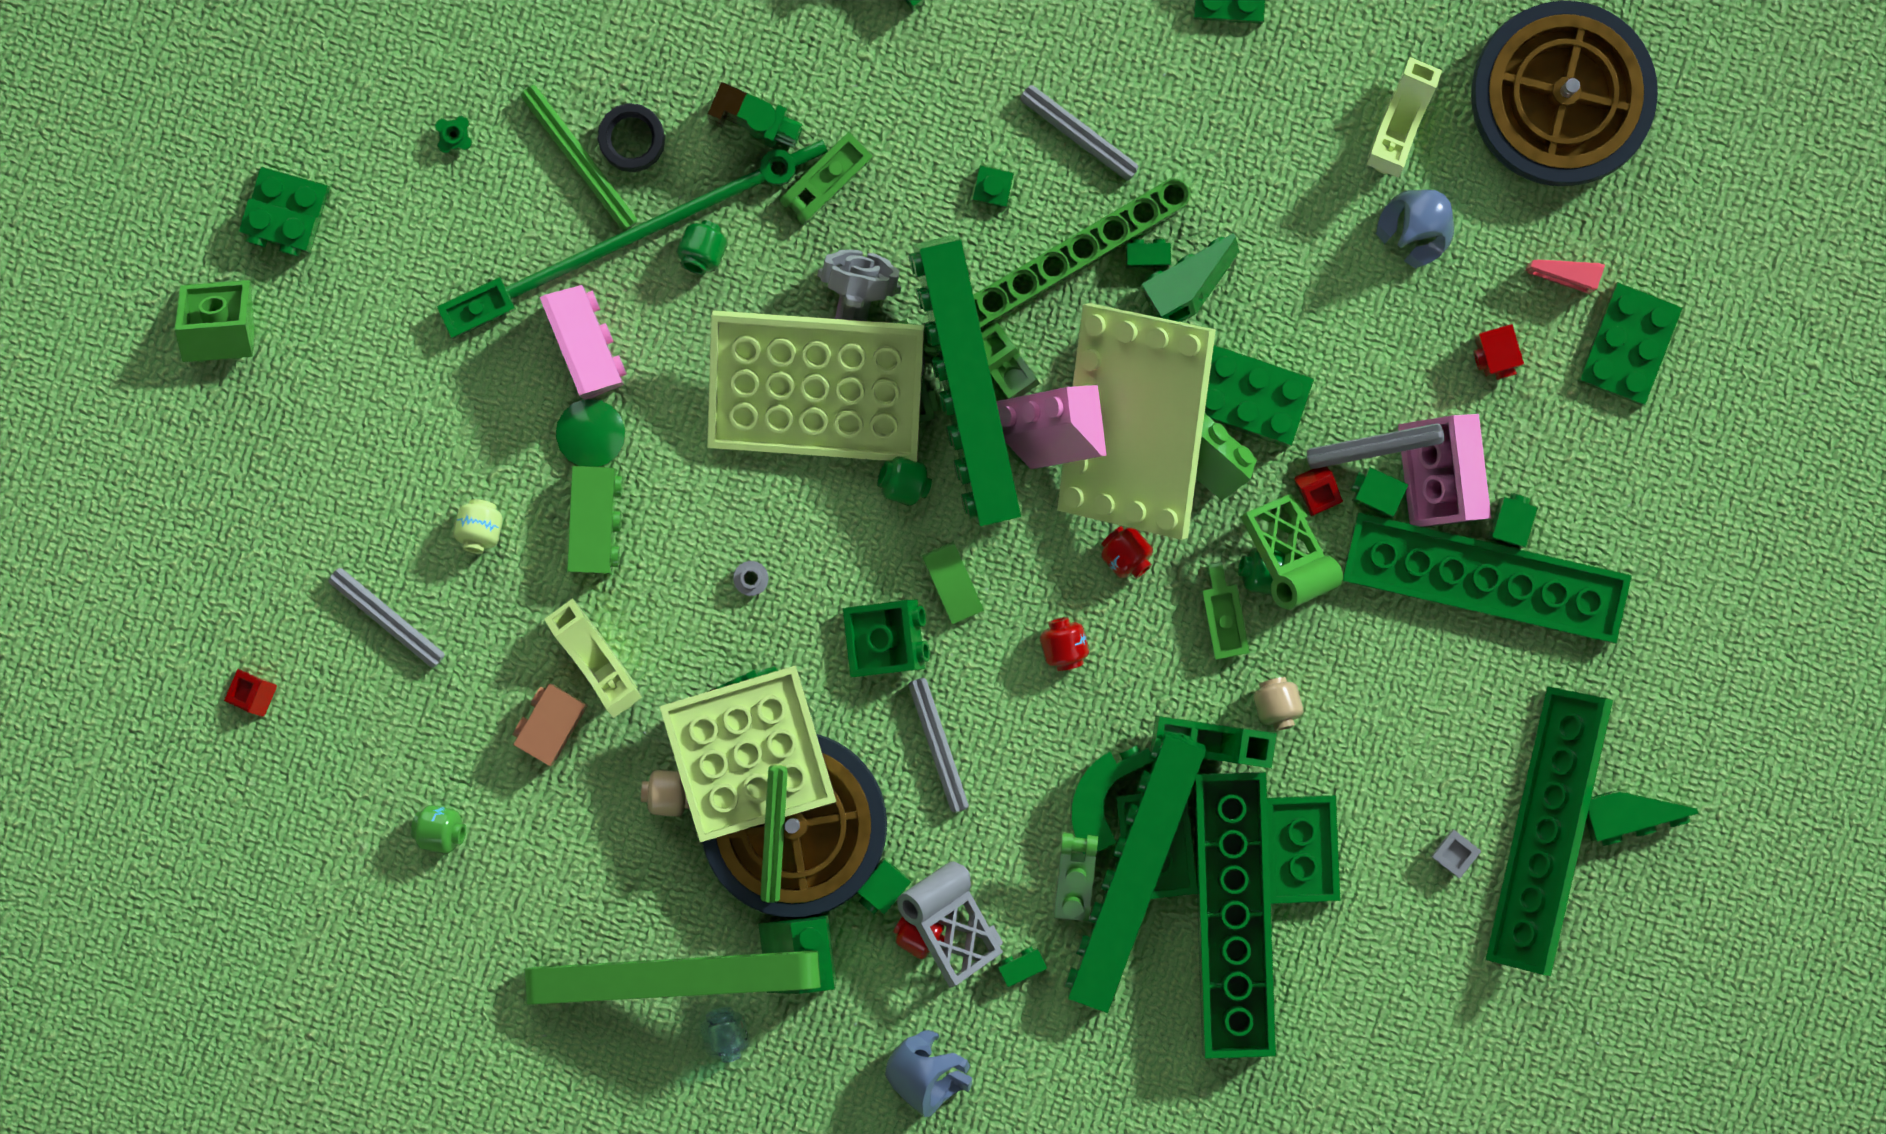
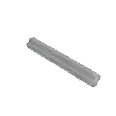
(1079, 132)
(1375, 446)
(386, 617)
(938, 745)

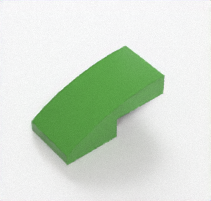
(1006, 364)
(952, 582)

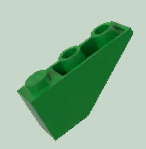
(1187, 285)
(1621, 813)

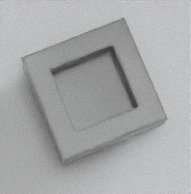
(1456, 853)

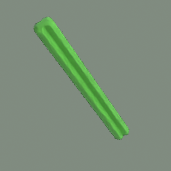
(579, 157)

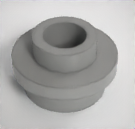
(759, 586)

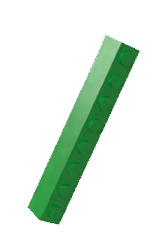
(1135, 872)

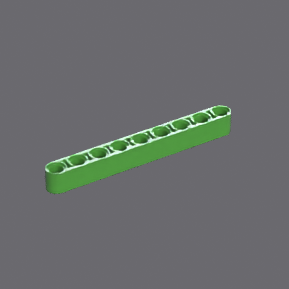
(1070, 262)
(672, 977)

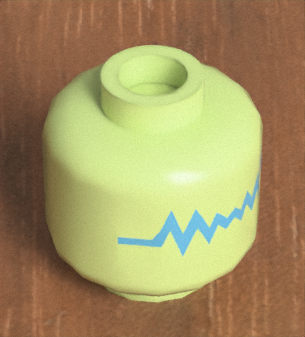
(478, 526)

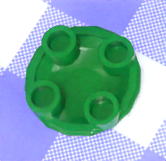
(590, 433)

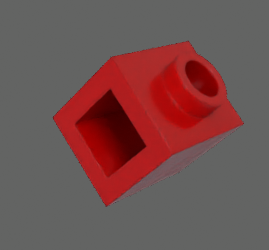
(1498, 352)

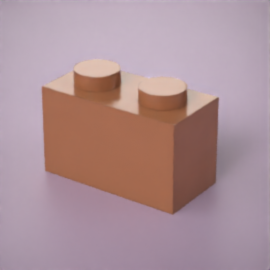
(549, 724)

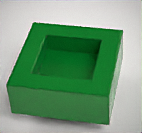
(993, 186)

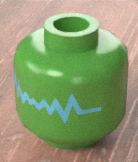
(438, 829)

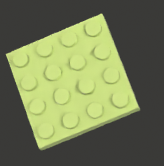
(731, 739)

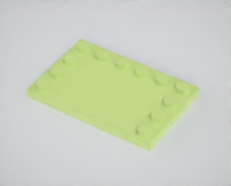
(815, 386)
(1152, 411)

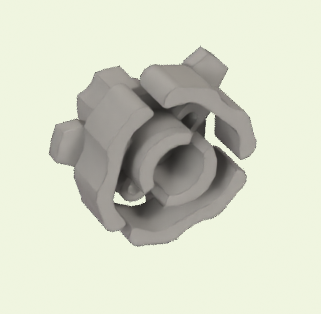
(859, 281)

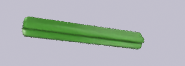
(774, 833)

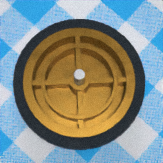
(1564, 93)
(825, 849)

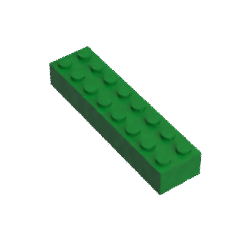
(966, 380)
(1234, 915)

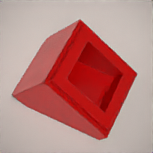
(1318, 489)
(250, 693)

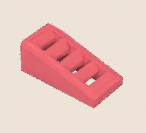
(1576, 275)

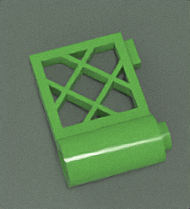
(1298, 579)

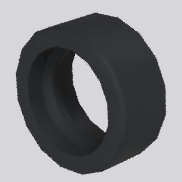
(635, 111)

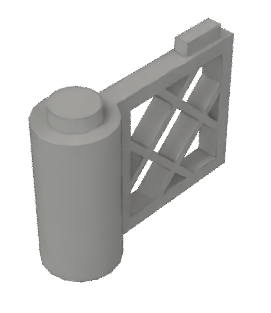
(941, 896)

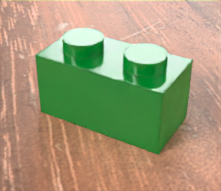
(1148, 254)
(1022, 967)

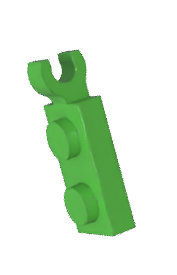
(1224, 615)

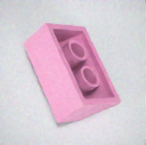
(583, 341)
(1054, 426)
(1448, 478)

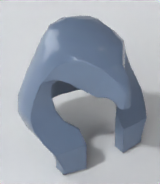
(1426, 216)
(915, 1073)

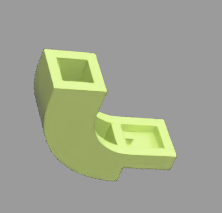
(1403, 117)
(593, 657)

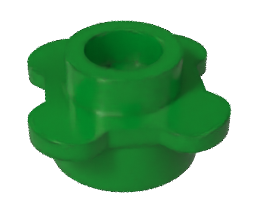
(462, 139)

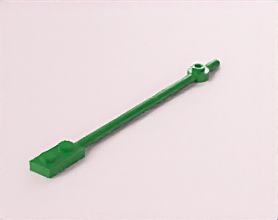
(495, 299)

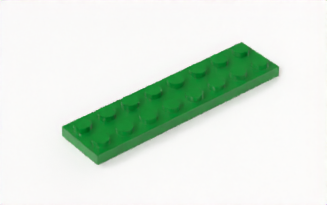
(1486, 578)
(1549, 830)

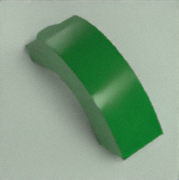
(1221, 741)
(1090, 792)

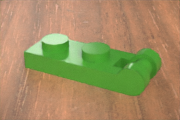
(827, 177)
(1075, 877)

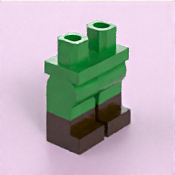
(754, 115)

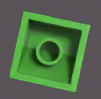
(215, 321)

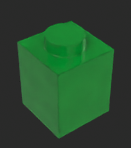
(1378, 491)
(1513, 521)
(883, 888)

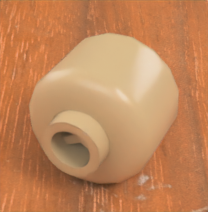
(1278, 703)
(664, 793)

